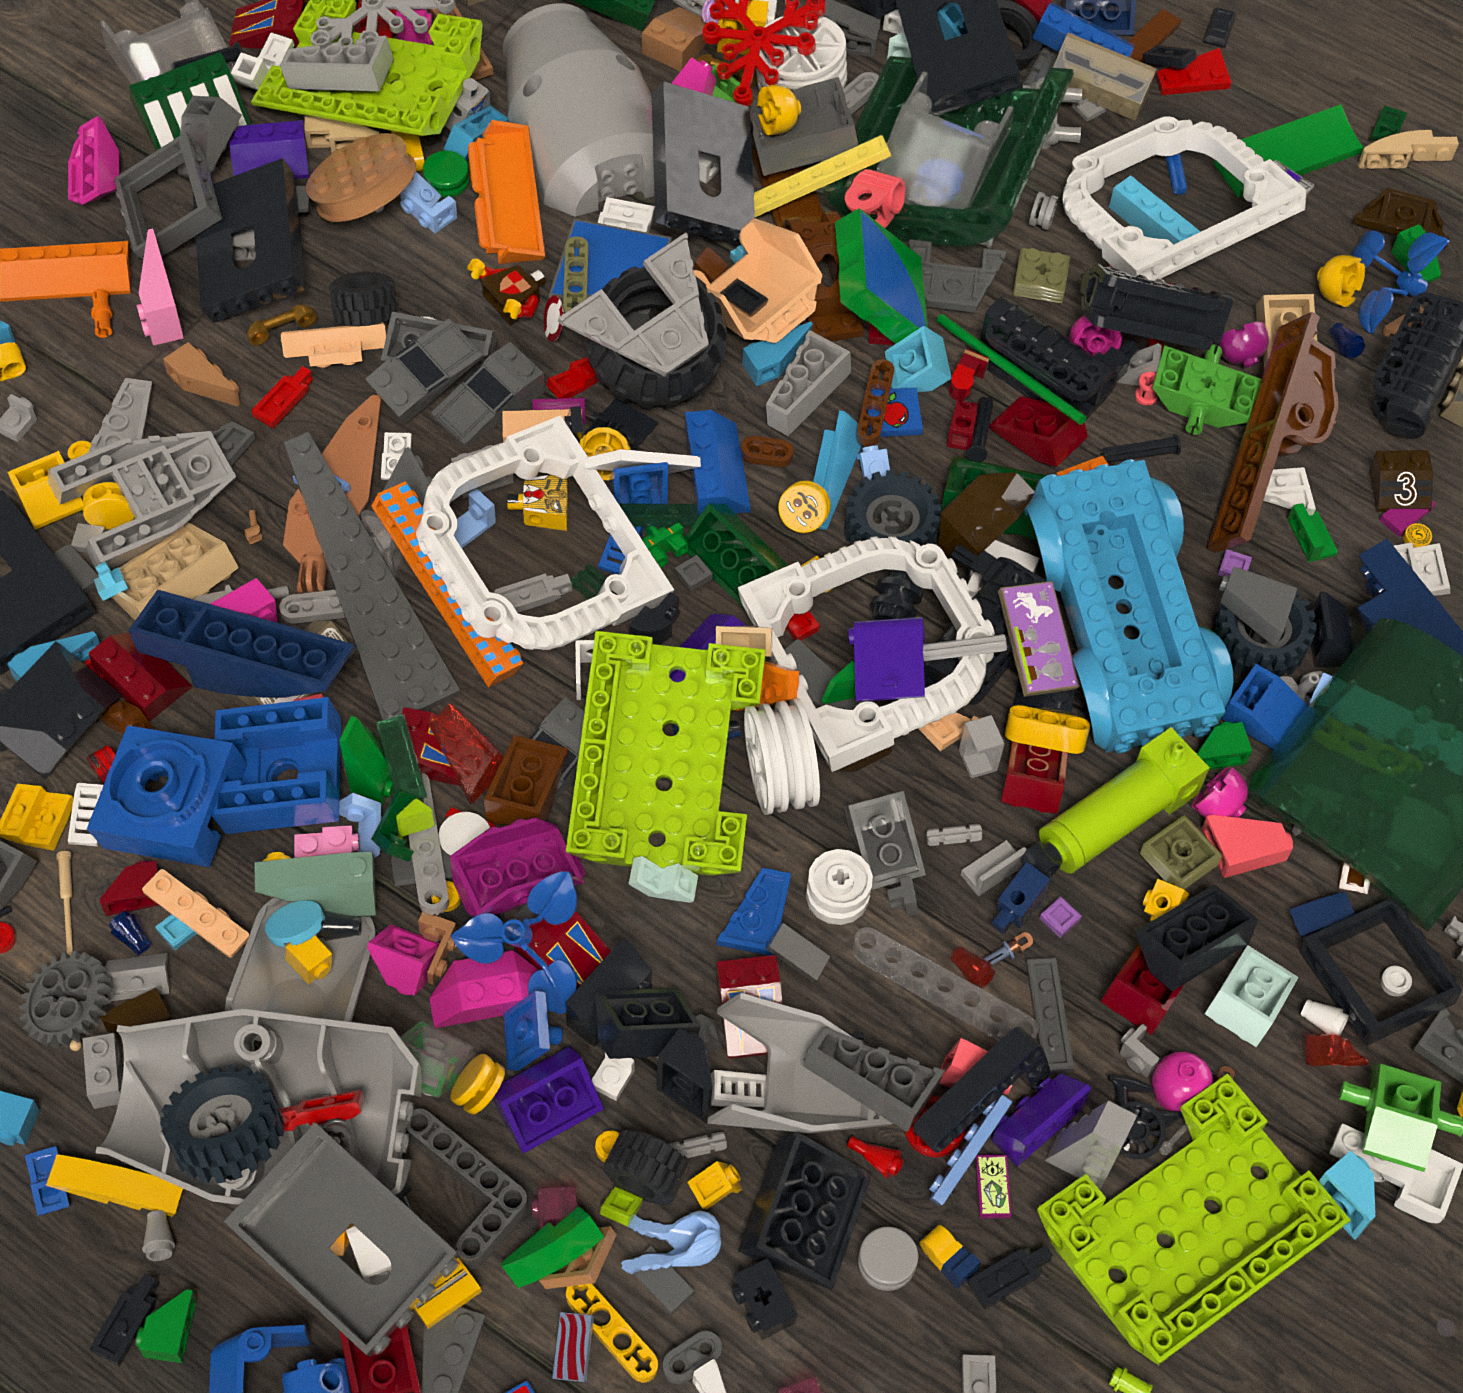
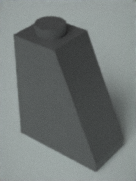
(1258, 602)

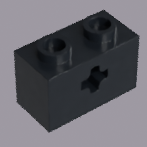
(763, 1281)

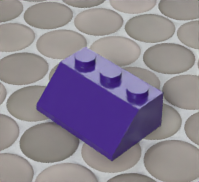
(264, 143)
(547, 1099)
(1040, 1117)

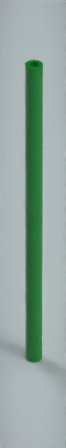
(1011, 369)

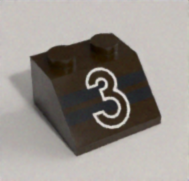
(1402, 479)

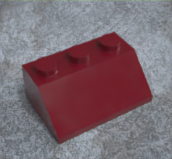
(138, 677)

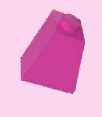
(696, 77)

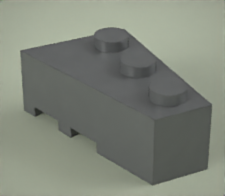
(859, 28)

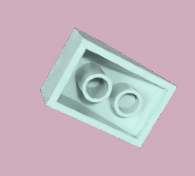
(1251, 996)

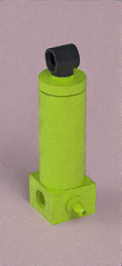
(1160, 779)

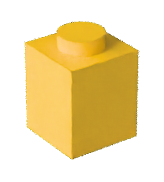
(309, 959)

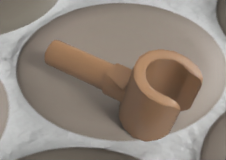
(253, 533)

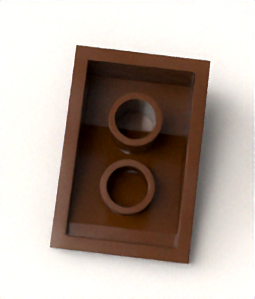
(525, 781)

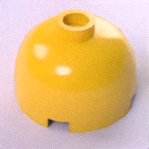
(779, 109)
(1340, 279)
(603, 441)

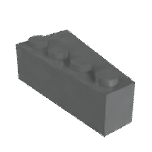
(872, 1076)

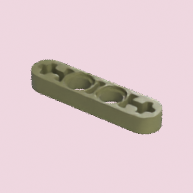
(573, 278)

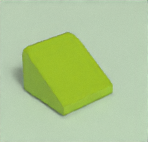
(414, 818)

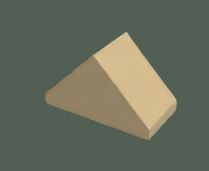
(745, 637)

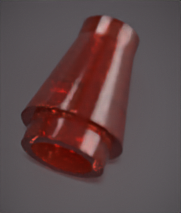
(974, 968)

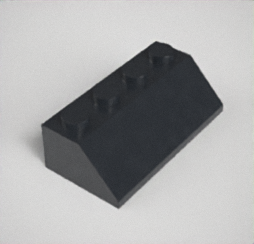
(1195, 936)

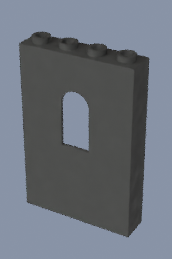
(308, 1206)

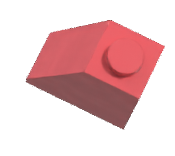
(1246, 843)

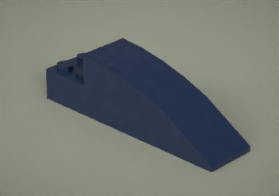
(1403, 596)
(237, 650)

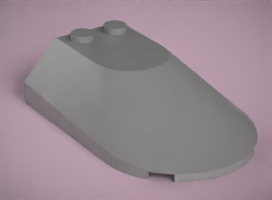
(271, 985)

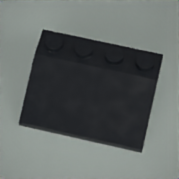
(805, 1210)

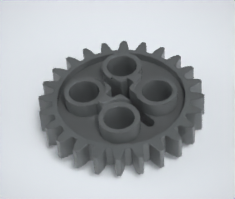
(65, 999)

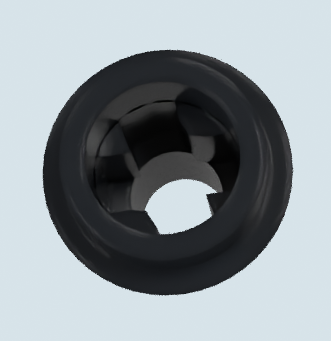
(339, 926)

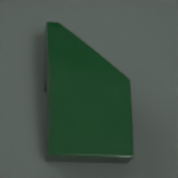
(1388, 123)

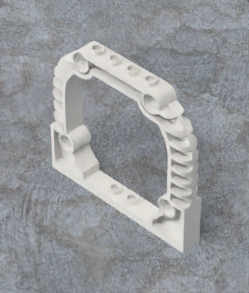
(1266, 185)
(556, 452)
(840, 732)

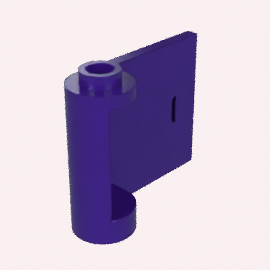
(888, 659)

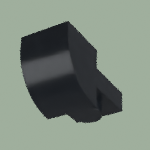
(657, 622)

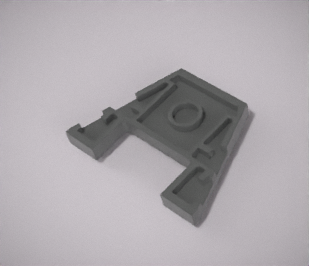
(954, 285)

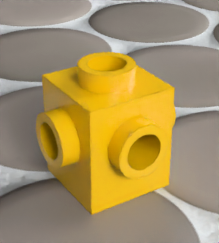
(1161, 894)

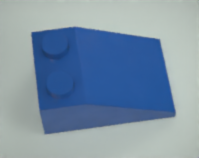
(640, 484)

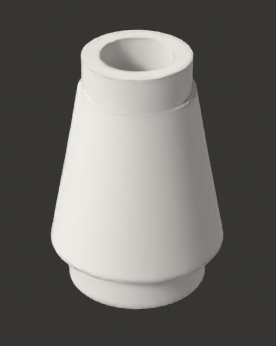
(1325, 1017)

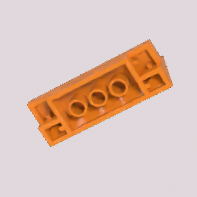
(64, 271)

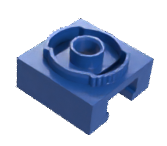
(272, 740)
(175, 818)

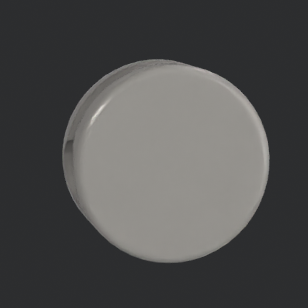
(888, 1258)

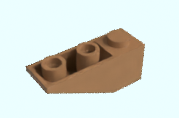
(195, 374)

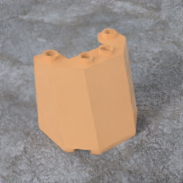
(777, 268)

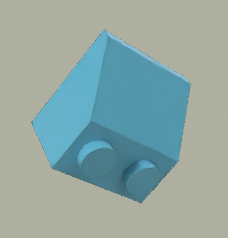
(919, 361)
(1352, 1188)

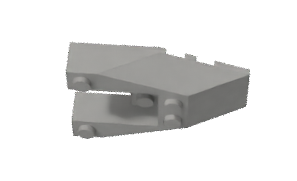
(158, 476)

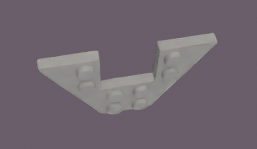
(667, 338)

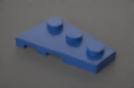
(758, 914)

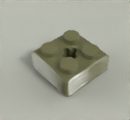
(1041, 275)
(1181, 837)

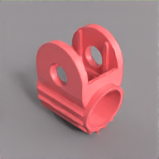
(883, 195)

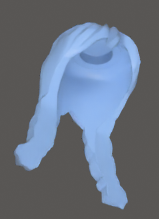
(693, 1237)

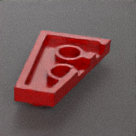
(1201, 75)

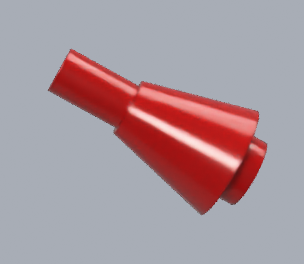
(884, 1159)

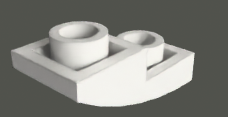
(393, 448)

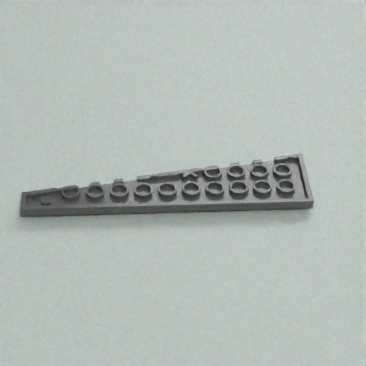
(387, 633)

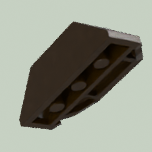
(982, 512)

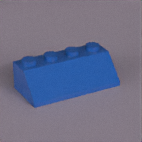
(1059, 21)
(722, 470)

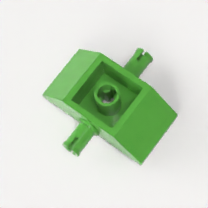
(1204, 389)
(1401, 1115)

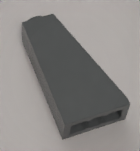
(816, 675)

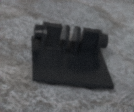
(625, 419)

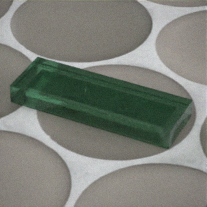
(660, 514)
(401, 756)

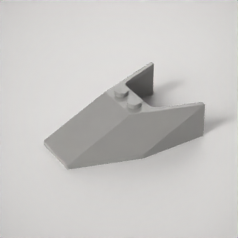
(793, 1094)

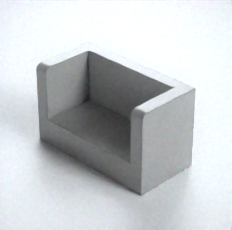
(981, 746)

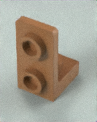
(435, 929)

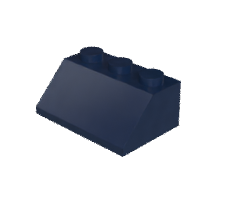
(1111, 15)

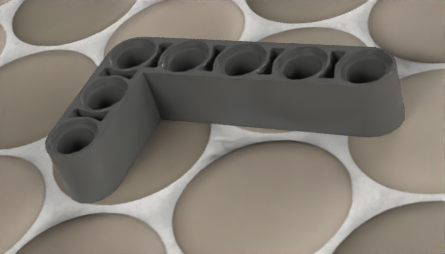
(473, 1180)

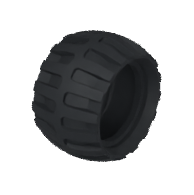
(639, 384)

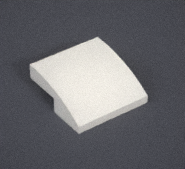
(627, 215)
(1428, 565)

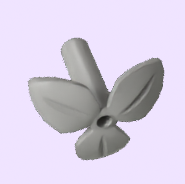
(1307, 684)

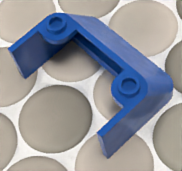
(252, 1345)

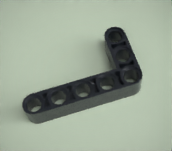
(1011, 1058)

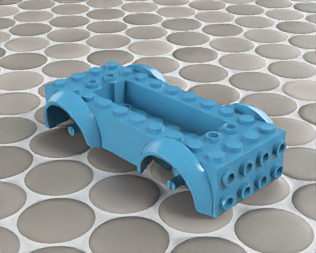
(1133, 529)

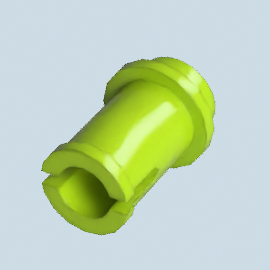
(1128, 1383)

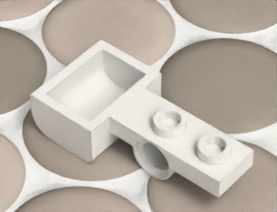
(1420, 1193)

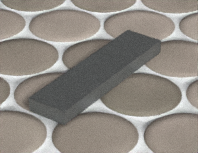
(1050, 1013)

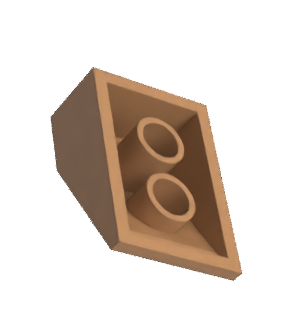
(674, 38)

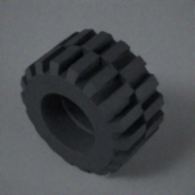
(363, 298)
(646, 1167)

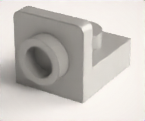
(17, 418)

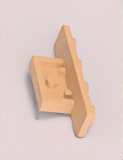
(333, 344)
(196, 913)

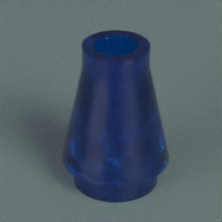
(1348, 341)
(129, 932)

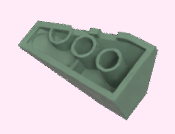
(335, 881)

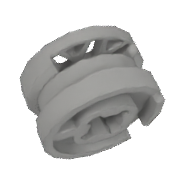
(1046, 211)

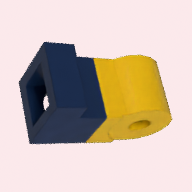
(949, 1256)

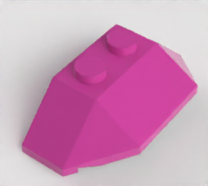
(92, 163)
(480, 990)

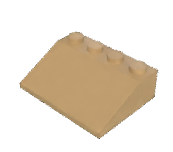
(180, 564)

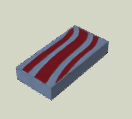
(573, 1347)

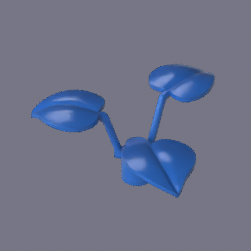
(1421, 253)
(484, 938)

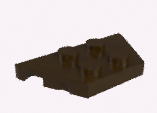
(1399, 211)

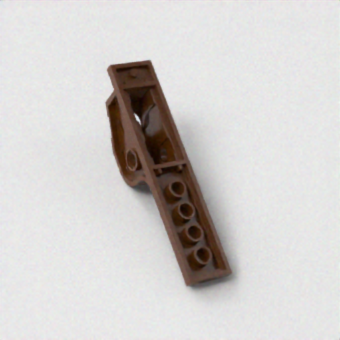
(818, 233)
(1286, 415)

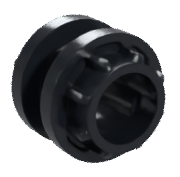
(896, 597)

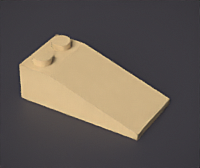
(1279, 310)

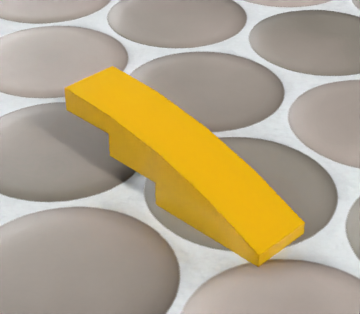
(113, 1184)

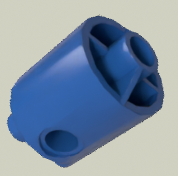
(317, 1377)

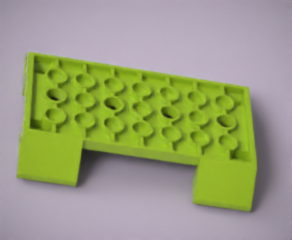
(405, 104)
(627, 753)
(1213, 1257)

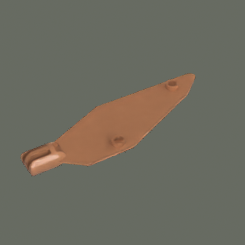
(351, 459)

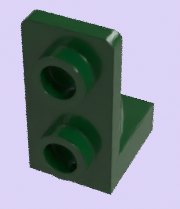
(387, 833)

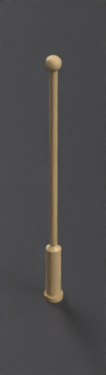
(66, 893)

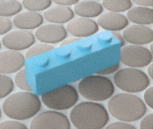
(1149, 213)

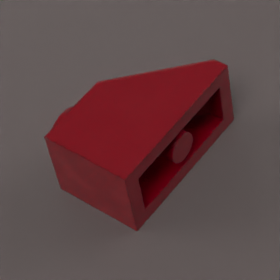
(127, 891)

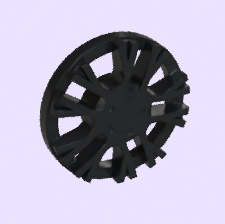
(1140, 1131)

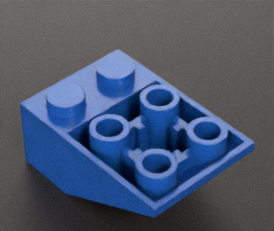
(1265, 706)

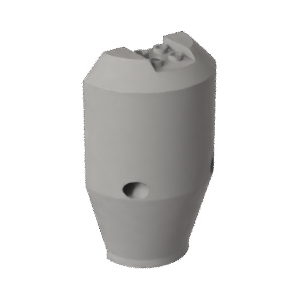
(582, 109)
(300, 1062)

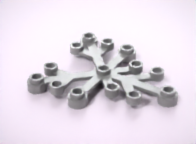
(373, 8)

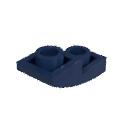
(1321, 913)

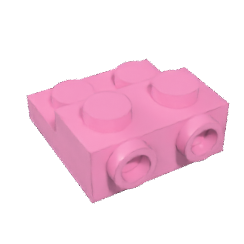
(330, 841)

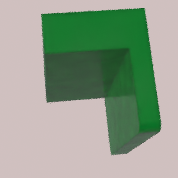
(1311, 534)

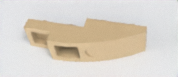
(1408, 146)

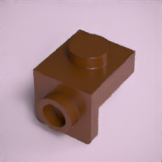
(125, 714)

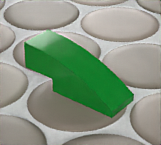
(552, 1248)

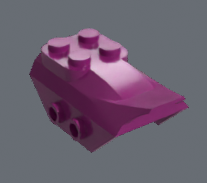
(506, 864)

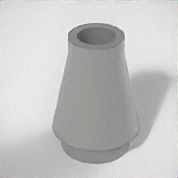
(158, 1237)

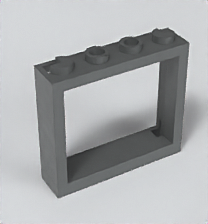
(150, 169)

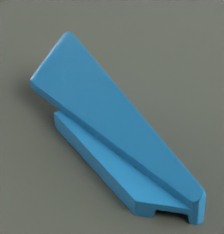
(837, 459)

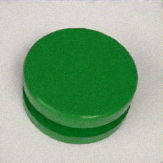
(447, 173)

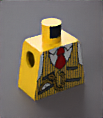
(542, 502)

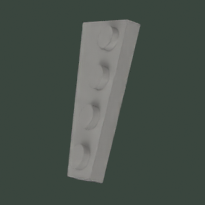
(127, 414)

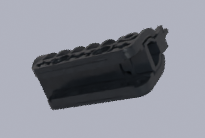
(1154, 307)
(1052, 358)
(1419, 365)
(995, 575)

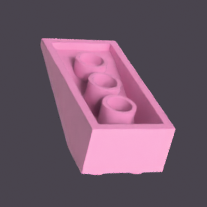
(156, 297)

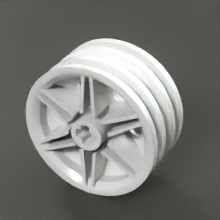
(805, 69)
(782, 756)

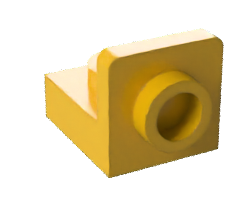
(715, 1184)

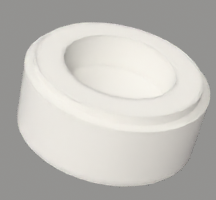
(1396, 981)

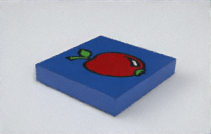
(902, 413)

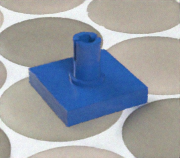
(528, 1031)

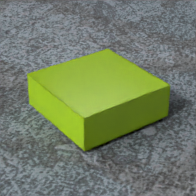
(621, 1206)

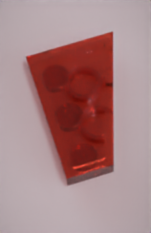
(466, 751)

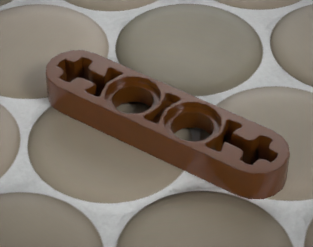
(875, 402)

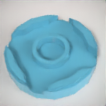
(294, 923)

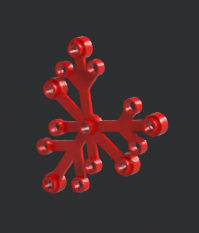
(760, 39)

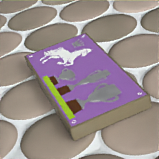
(1038, 638)

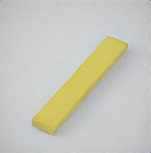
(820, 175)

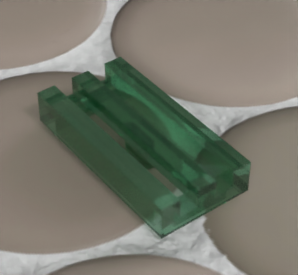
(584, 576)

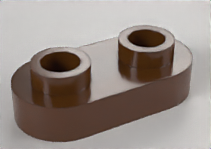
(767, 451)

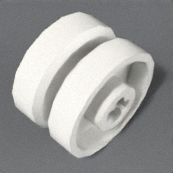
(839, 887)

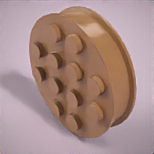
(361, 177)

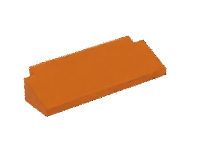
(507, 192)

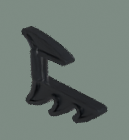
(1125, 1084)

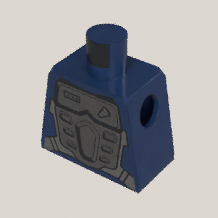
(1021, 898)

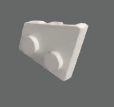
(1290, 488)

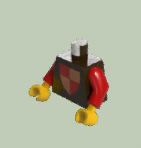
(509, 289)

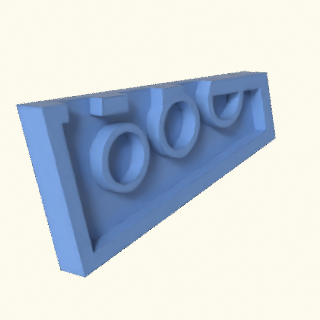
(961, 1159)

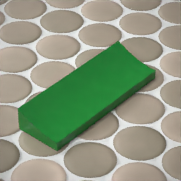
(1302, 144)

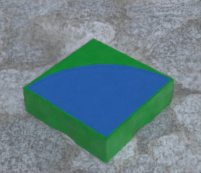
(880, 276)

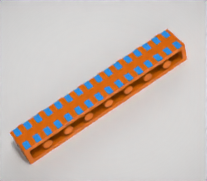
(401, 515)

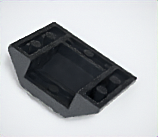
(52, 709)

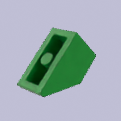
(1401, 248)
(1226, 746)
(168, 1329)

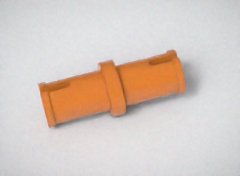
(101, 313)

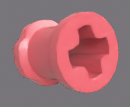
(1145, 384)

